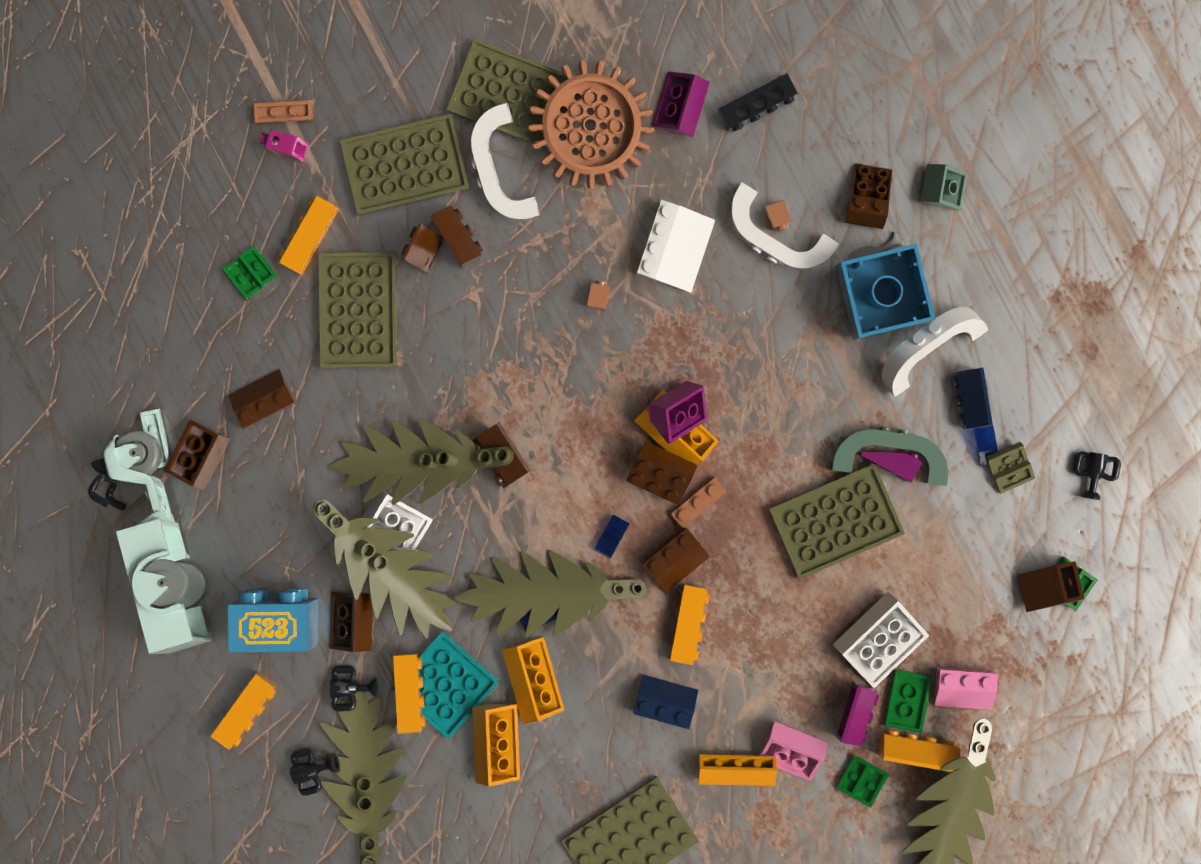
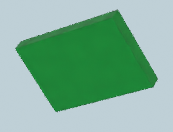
(907, 700)

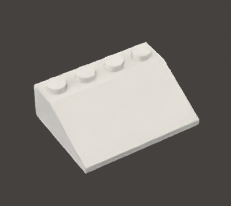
(675, 246)
(398, 517)
(881, 639)

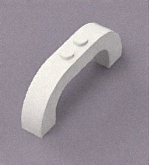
(484, 164)
(772, 248)
(926, 340)

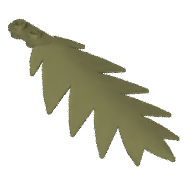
(440, 461)
(387, 571)
(544, 593)
(364, 770)
(963, 791)

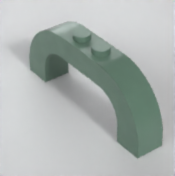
(935, 461)

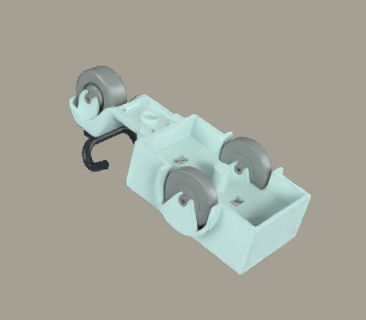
(153, 548)

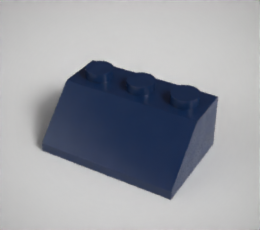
(972, 398)
(665, 701)

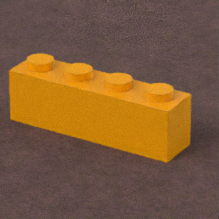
(309, 235)
(688, 624)
(408, 693)
(244, 710)
(737, 770)

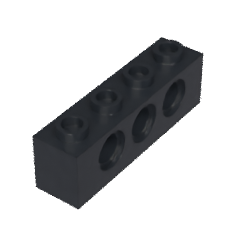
(782, 85)

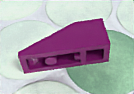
(899, 464)

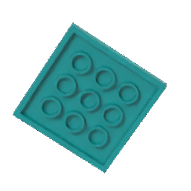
(451, 684)

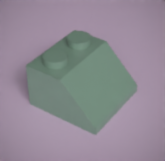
(944, 186)

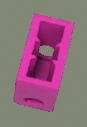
(284, 144)

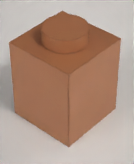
(778, 215)
(598, 295)

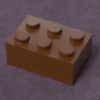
(661, 473)

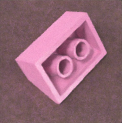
(965, 688)
(794, 750)

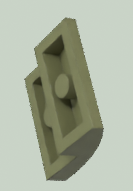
(1010, 467)

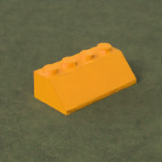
(692, 446)
(533, 680)
(496, 744)
(917, 751)

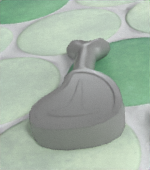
(869, 250)

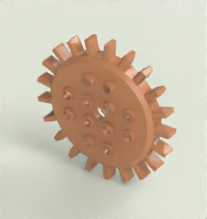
(624, 127)

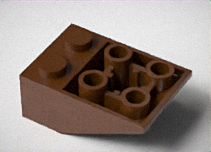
(869, 196)
(422, 248)
(1051, 586)

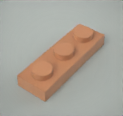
(283, 112)
(698, 502)

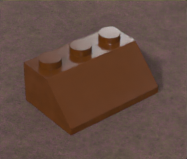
(457, 236)
(261, 399)
(497, 437)
(197, 455)
(675, 560)
(350, 622)

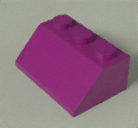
(680, 103)
(679, 411)
(857, 714)

